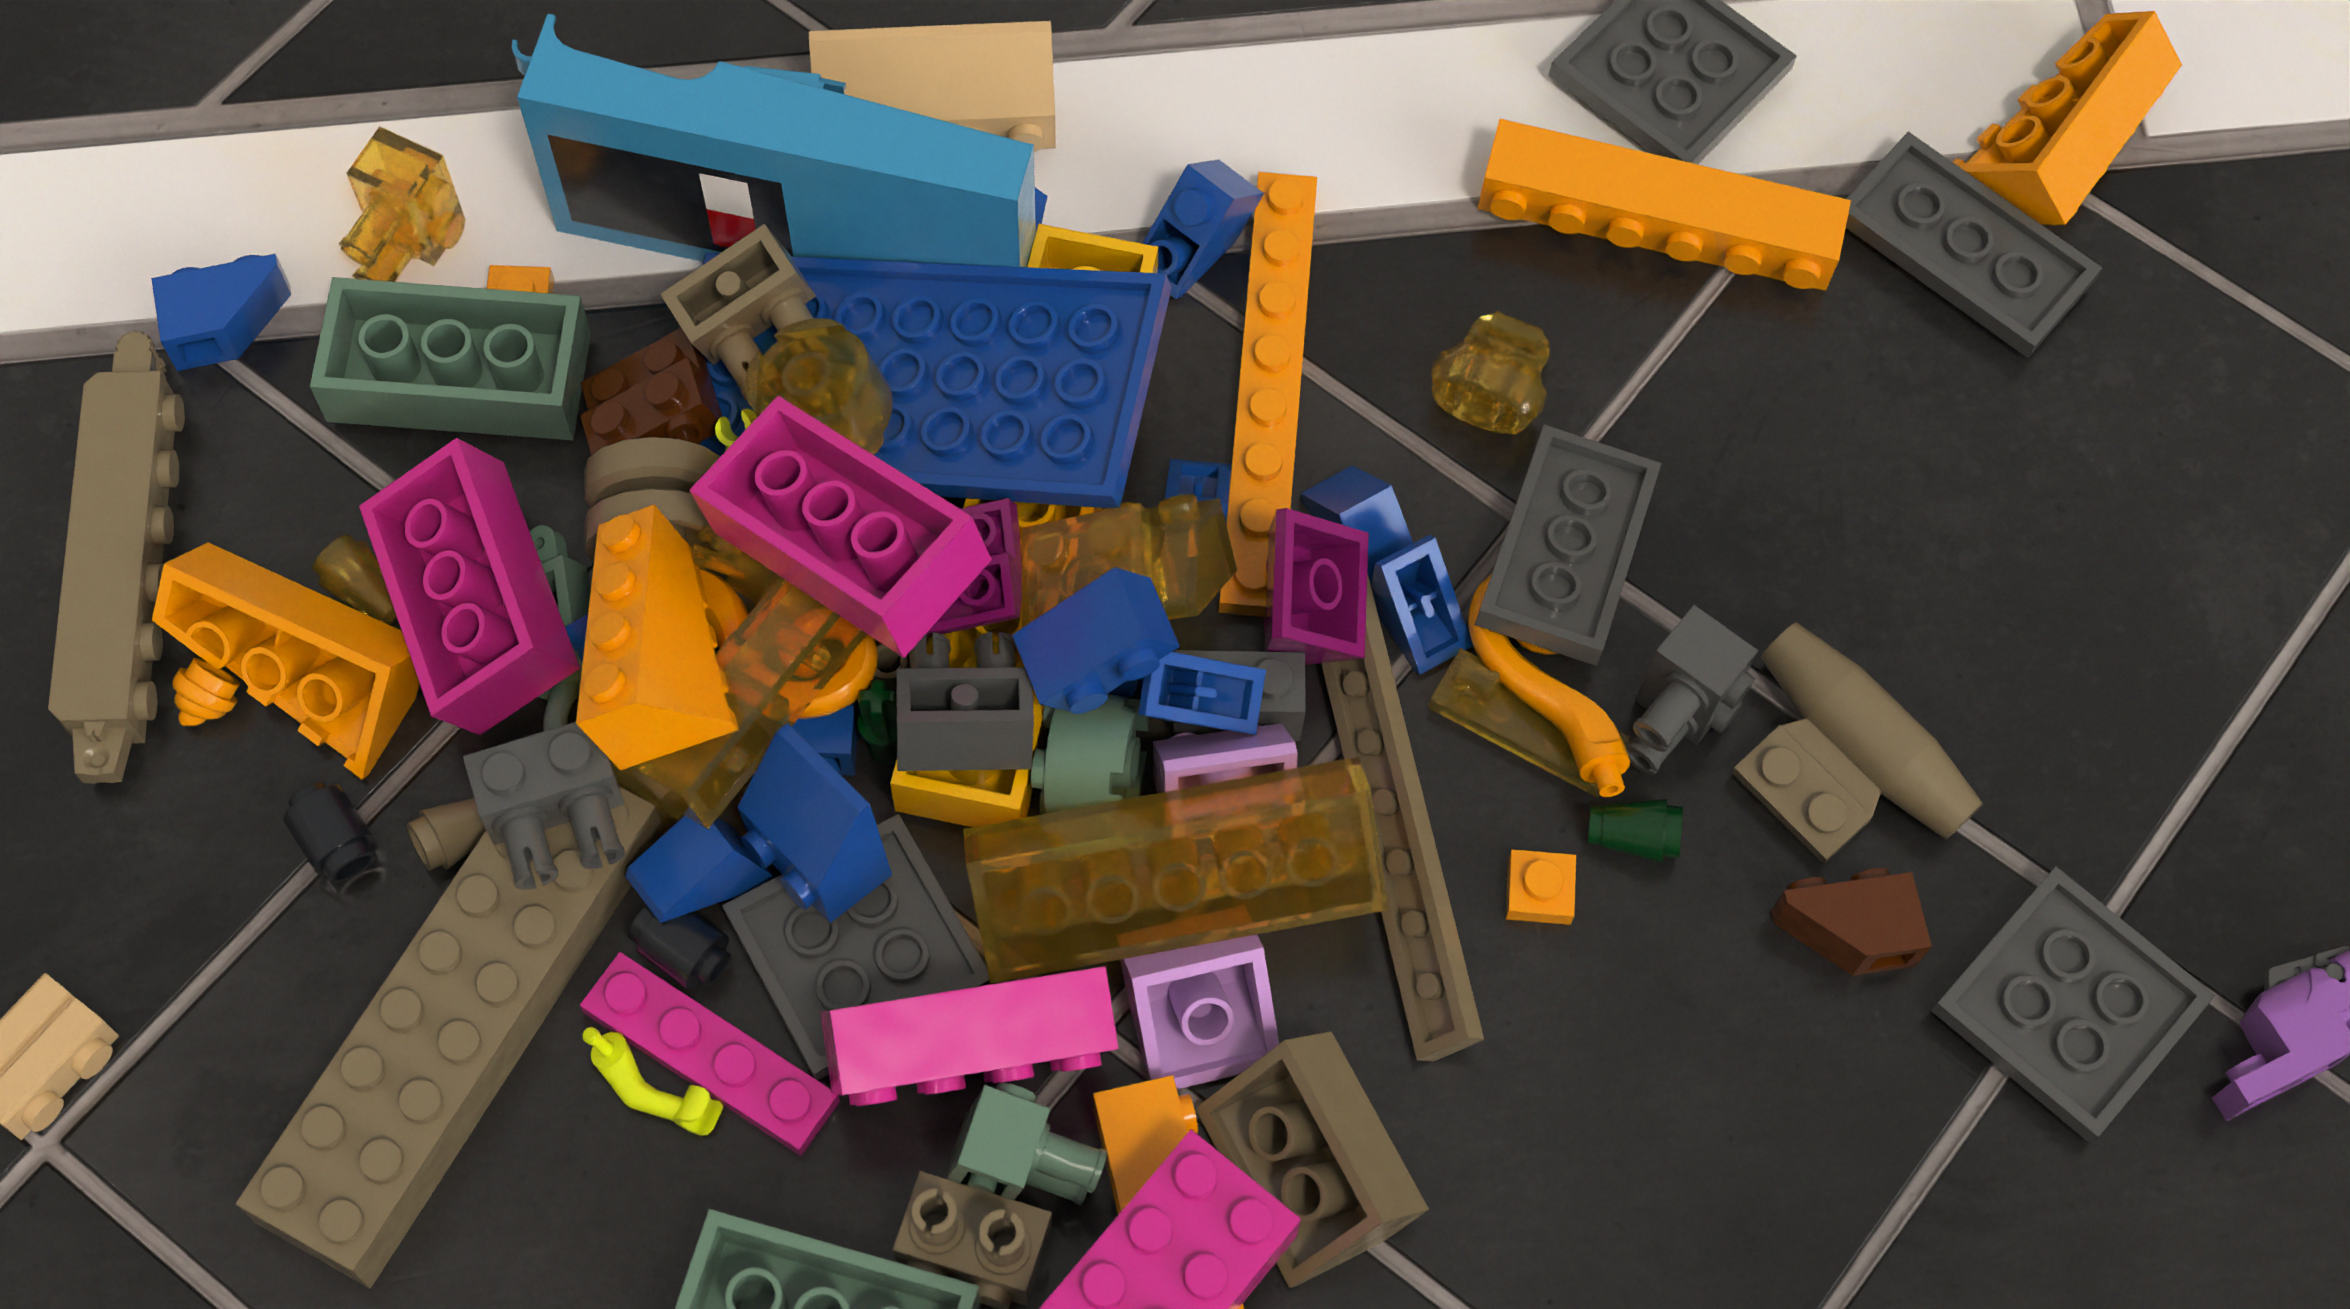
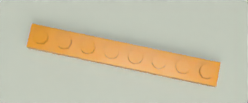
(1268, 381)

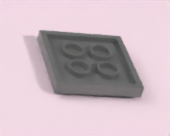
(1672, 72)
(882, 949)
(2073, 1004)

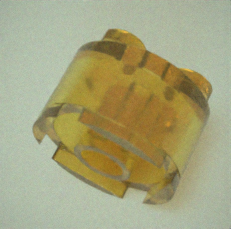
(826, 376)

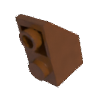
(1857, 923)

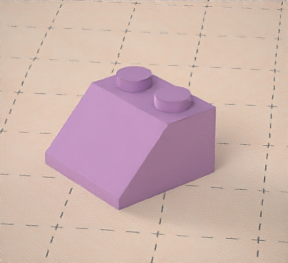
(1221, 756)
(1201, 1009)

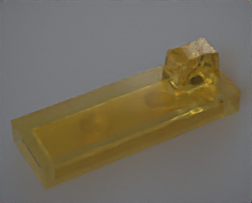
(1480, 703)

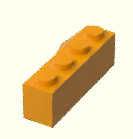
(2078, 119)
(648, 646)
(294, 648)

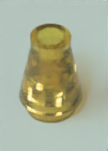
(354, 576)

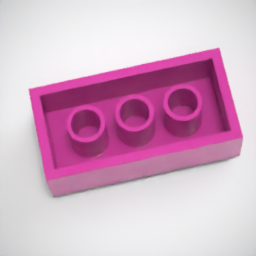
(842, 525)
(468, 588)
(968, 1032)
(1185, 1241)

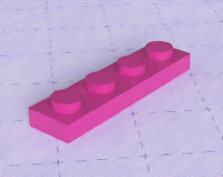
(710, 1053)

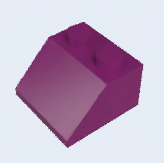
(1316, 588)

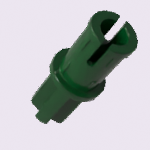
(879, 722)

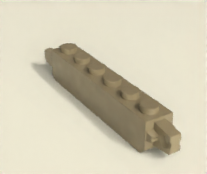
(115, 559)

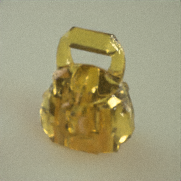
(1492, 377)

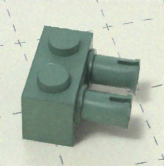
(1010, 1145)

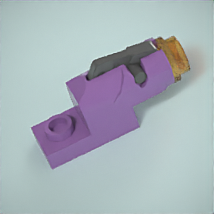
(2294, 1029)

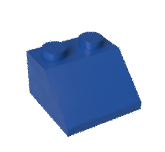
(812, 828)

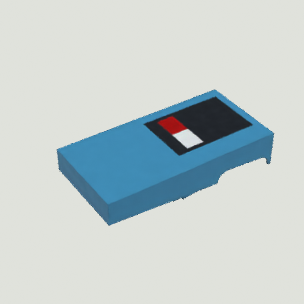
(751, 146)

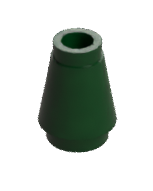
(1638, 828)

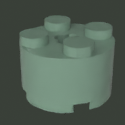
(1090, 756)

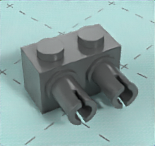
(1690, 688)
(964, 714)
(541, 785)

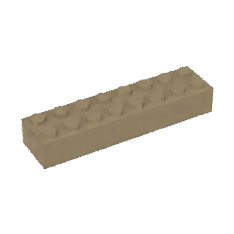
(437, 1048)

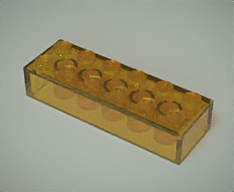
(1175, 869)

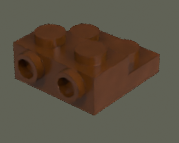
(652, 394)

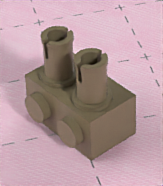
(738, 299)
(974, 1238)

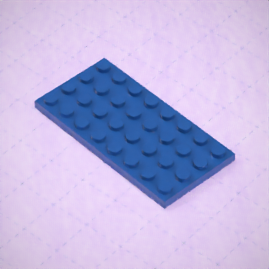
(994, 372)

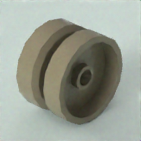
(644, 474)

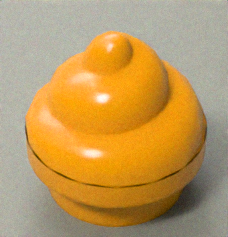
(203, 692)

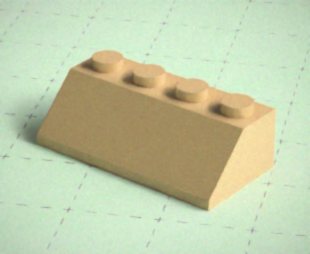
(962, 74)

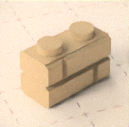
(44, 1051)

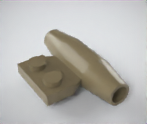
(1847, 750)

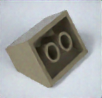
(1318, 1148)

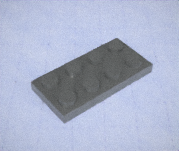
(1969, 244)
(1569, 545)

